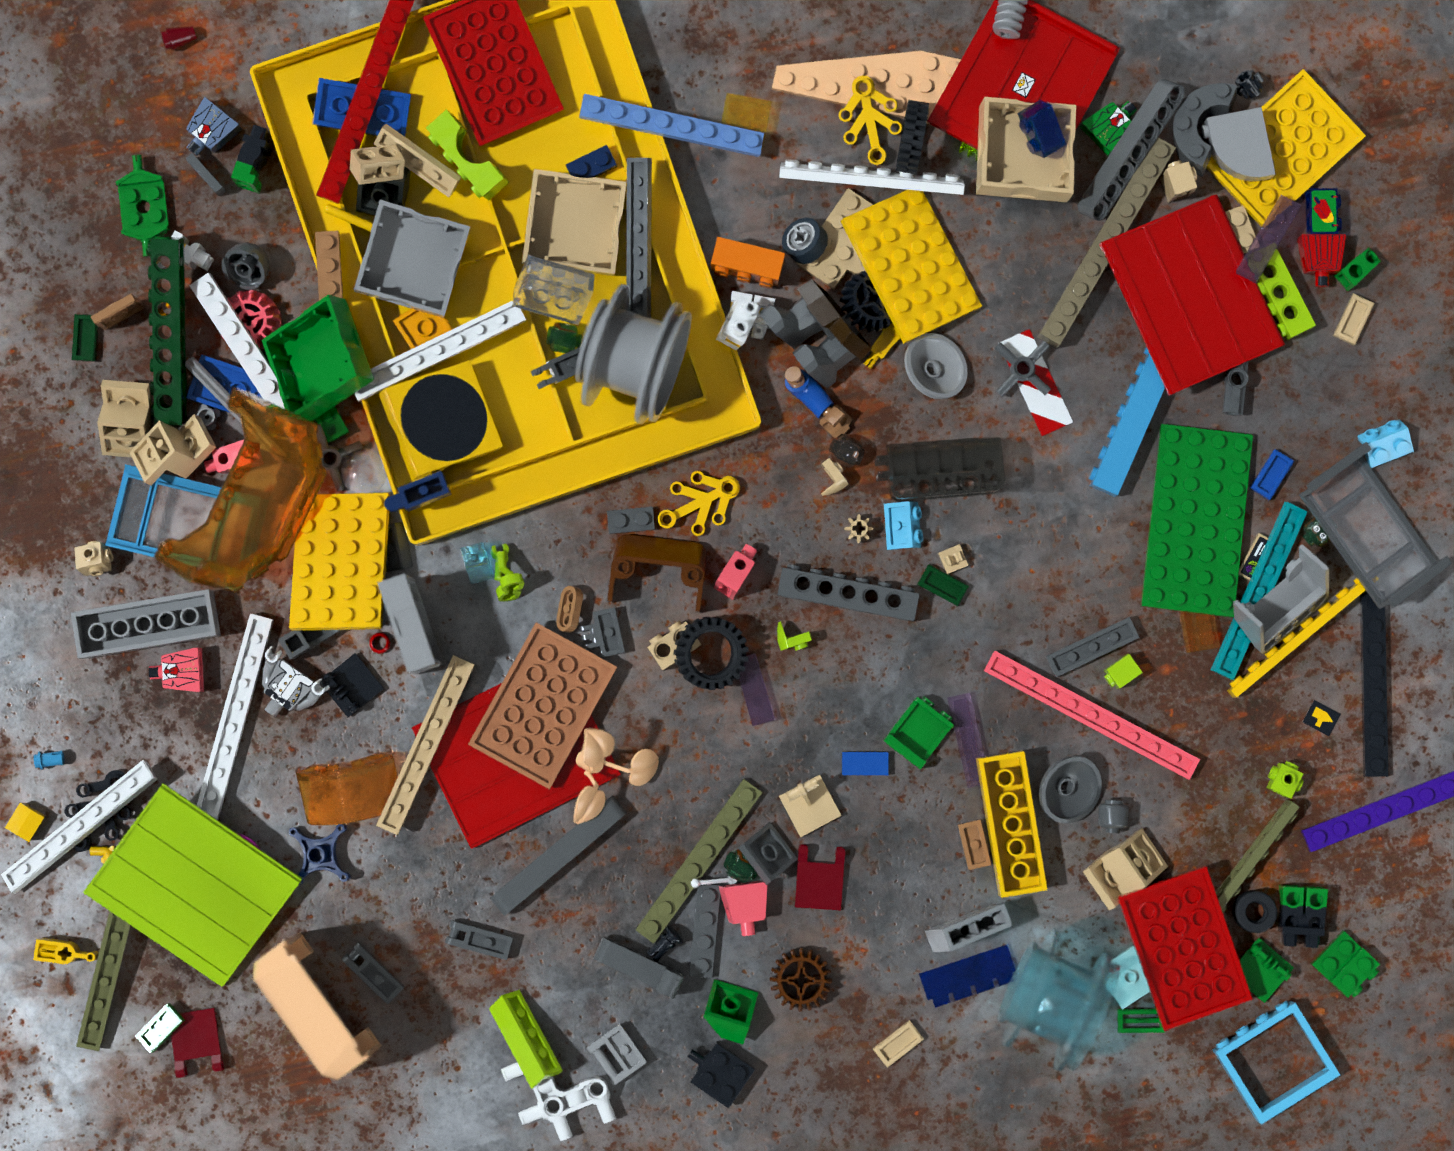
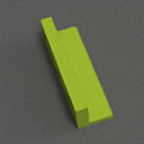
(525, 1038)

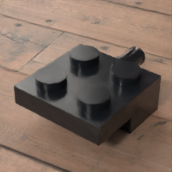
(720, 1073)

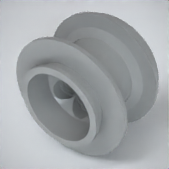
(632, 354)

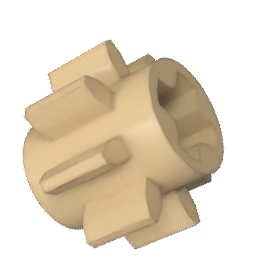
(863, 524)

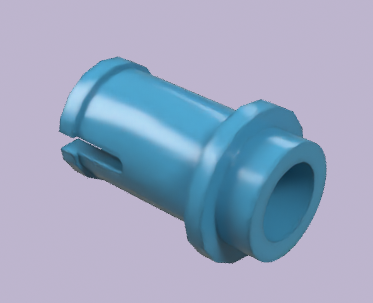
(48, 759)

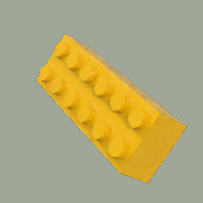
(1011, 824)

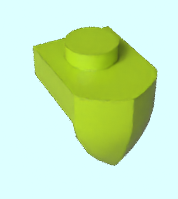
(798, 642)

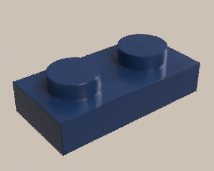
(592, 164)

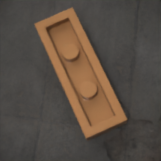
(329, 264)

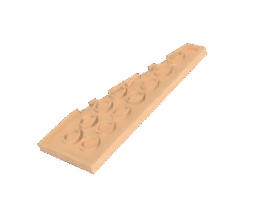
(899, 76)

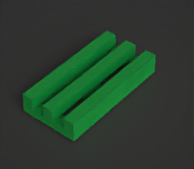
(1120, 1020)

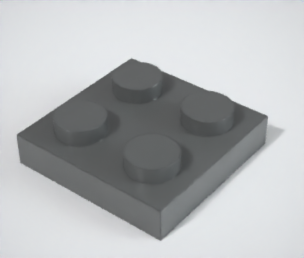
(768, 853)

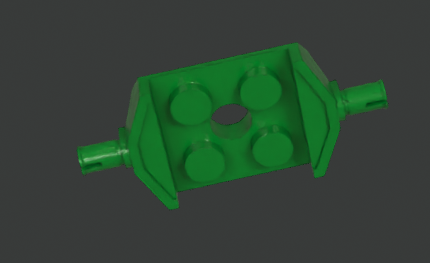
(137, 188)

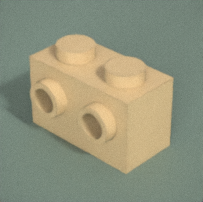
(1178, 180)

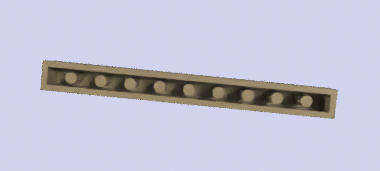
(1095, 259)

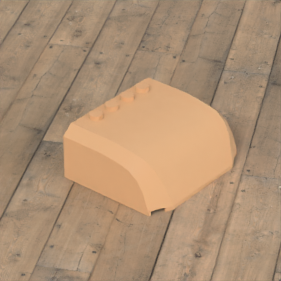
(308, 1012)

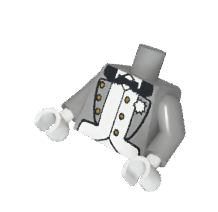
(288, 685)

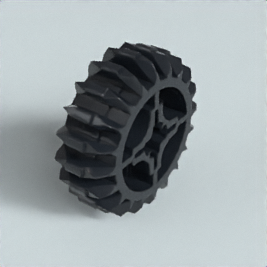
(862, 288)

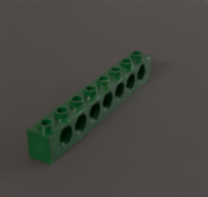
(174, 249)

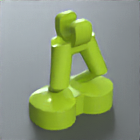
(511, 582)

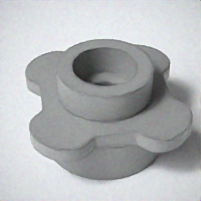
(213, 415)

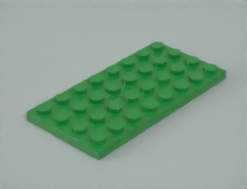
(1196, 520)

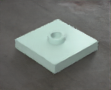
(1131, 979)

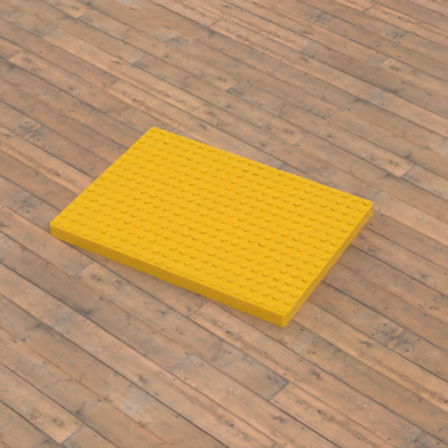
(546, 433)

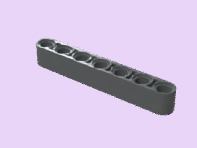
(1131, 149)
(557, 857)

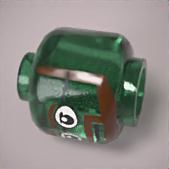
(563, 337)
(1315, 533)
(738, 867)

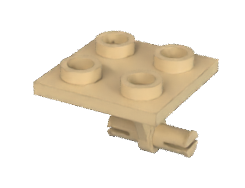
(810, 805)

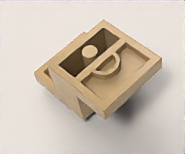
(123, 416)
(172, 449)
(1125, 868)

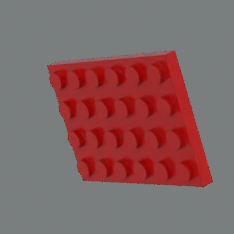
(493, 66)
(1184, 948)

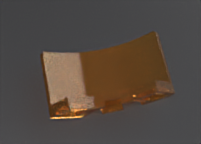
(347, 793)

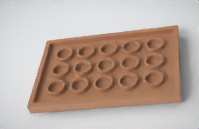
(542, 705)

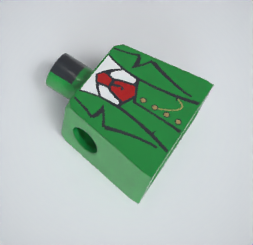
(1108, 125)

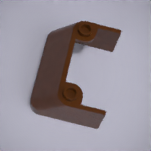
(659, 551)

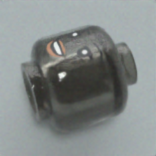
(846, 451)

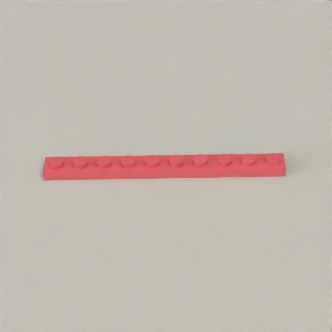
(1091, 715)

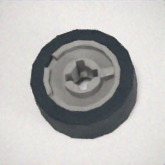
(804, 240)

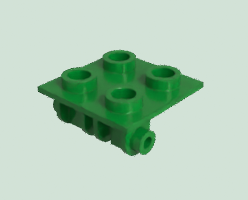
(1264, 969)

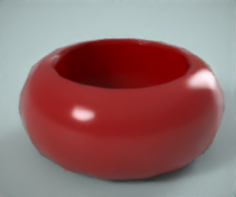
(371, 643)

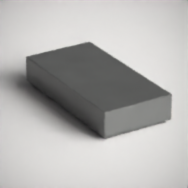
(205, 174)

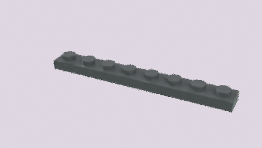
(639, 234)

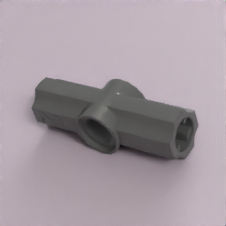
(1235, 394)

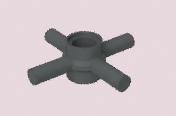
(1029, 361)
(338, 453)

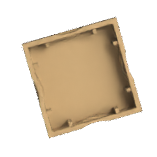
(1006, 163)
(574, 221)

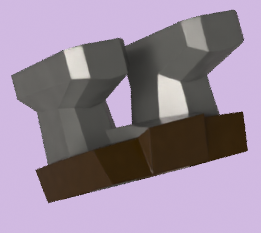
(808, 316)

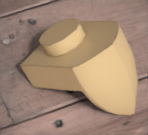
(834, 471)

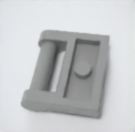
(623, 1050)

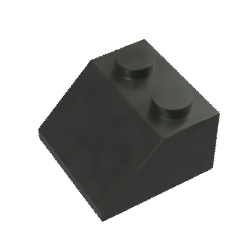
(391, 191)

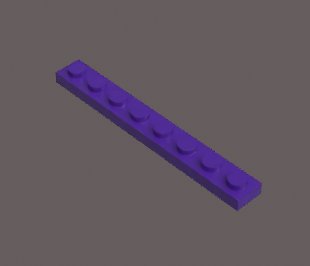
(1379, 812)

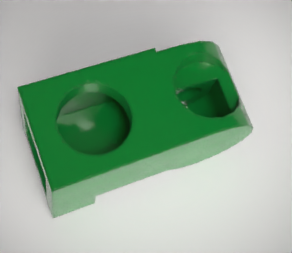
(1357, 269)

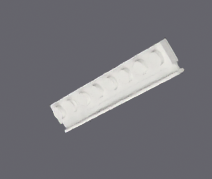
(862, 176)

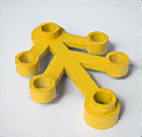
(869, 116)
(702, 501)

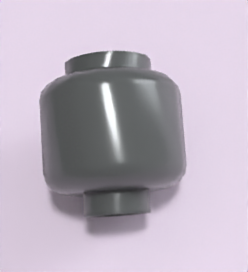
(1113, 816)

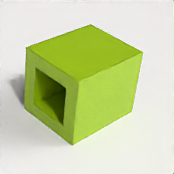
(1122, 672)

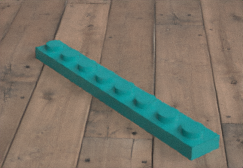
(1262, 581)

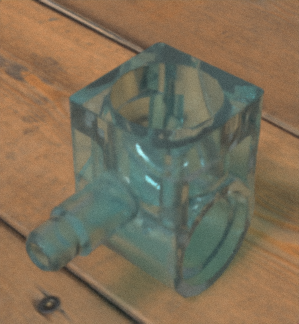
(477, 562)

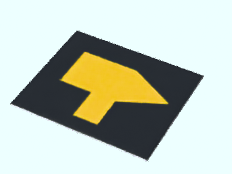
(1321, 718)

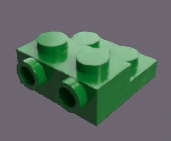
(1346, 965)

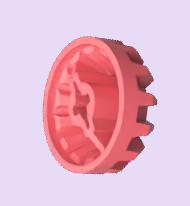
(268, 314)

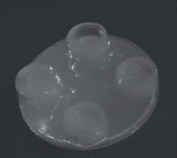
(363, 472)

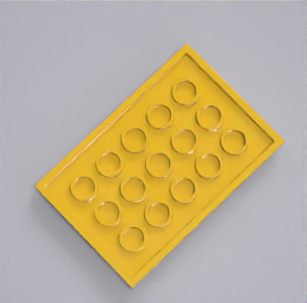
(1305, 140)
(911, 264)
(339, 563)

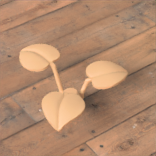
(596, 747)

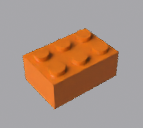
(747, 262)

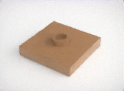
(117, 312)

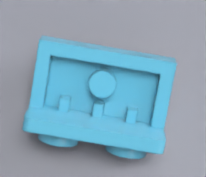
(1387, 442)

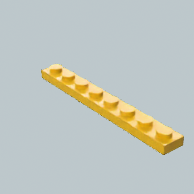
(1294, 639)

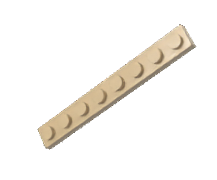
(425, 745)

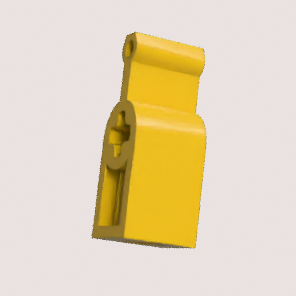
(56, 954)

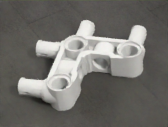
(569, 1100)

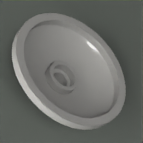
(942, 360)

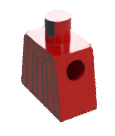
(1321, 255)

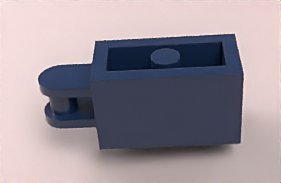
(419, 493)

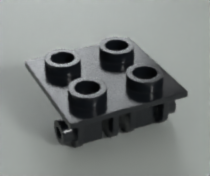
(351, 685)

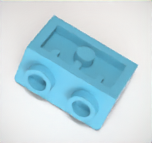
(903, 525)

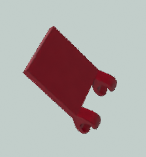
(819, 883)
(196, 1039)

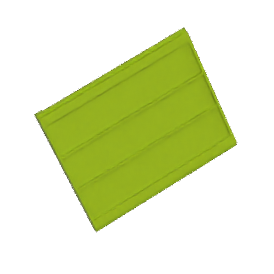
(192, 885)

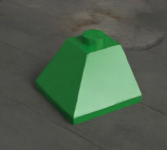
(730, 1010)

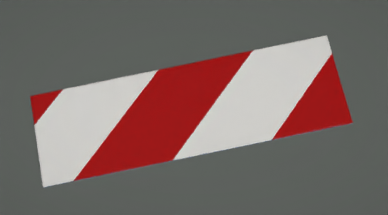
(1049, 409)

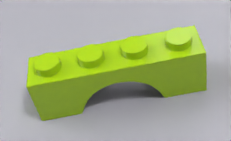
(449, 134)

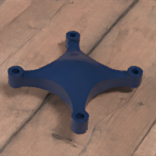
(320, 853)

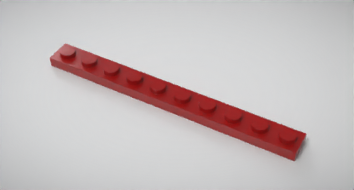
(364, 99)

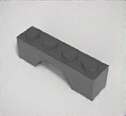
(301, 641)

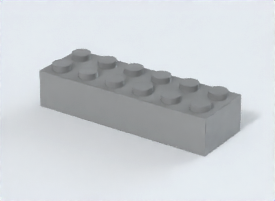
(145, 624)

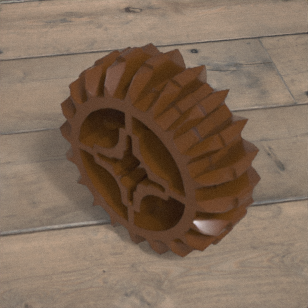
(812, 980)

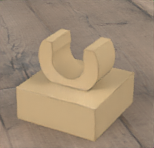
(953, 559)

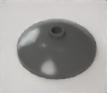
(1077, 795)

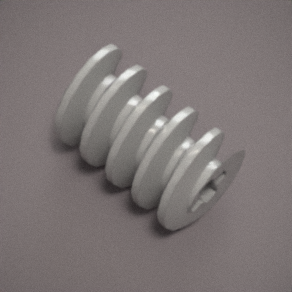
(1008, 18)

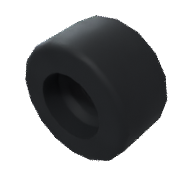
(1269, 914)

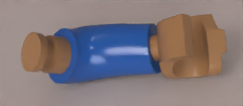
(812, 395)

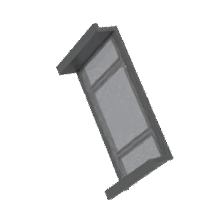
(1370, 530)

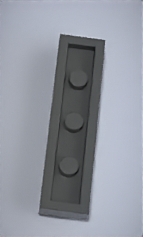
(1092, 647)
(705, 931)

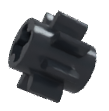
(1249, 84)

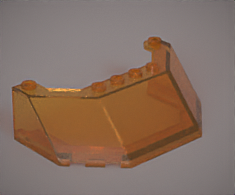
(259, 502)

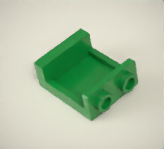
(919, 731)

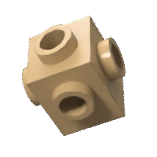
(93, 558)

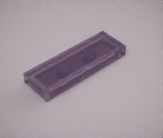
(755, 692)

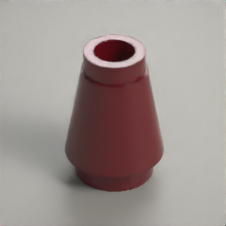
(177, 37)

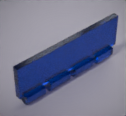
(971, 971)

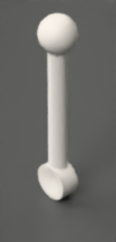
(695, 882)

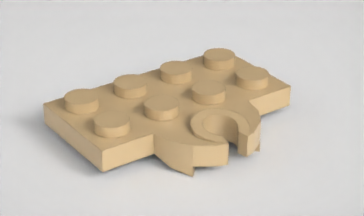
(839, 254)

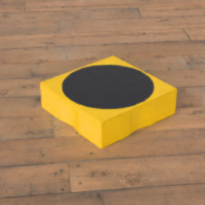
(440, 420)

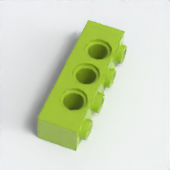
(1292, 299)

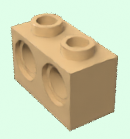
(377, 164)
(669, 639)

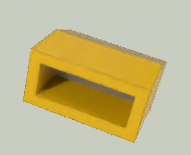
(25, 821)

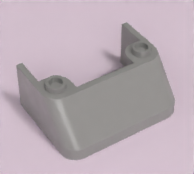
(1286, 604)

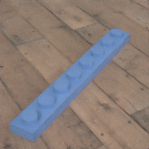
(671, 125)

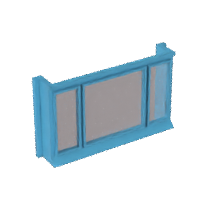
(157, 511)

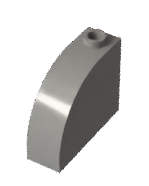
(1240, 144)
(968, 928)

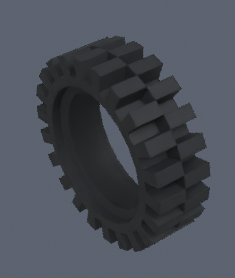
(912, 137)
(737, 658)

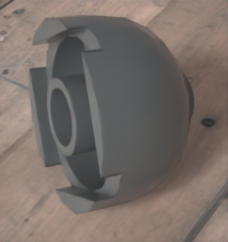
(246, 265)

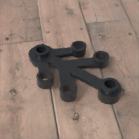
(110, 823)

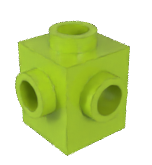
(1277, 781)

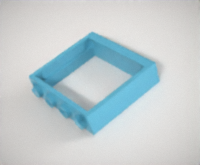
(1293, 1095)

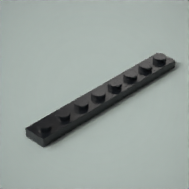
(1373, 688)

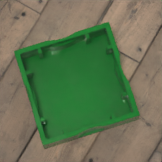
(318, 358)

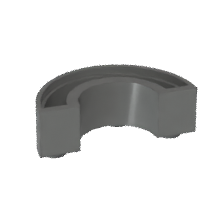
(1192, 112)

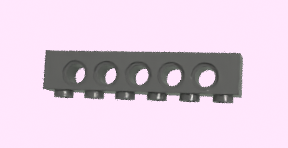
(904, 611)

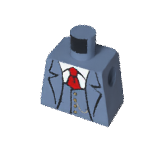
(210, 128)

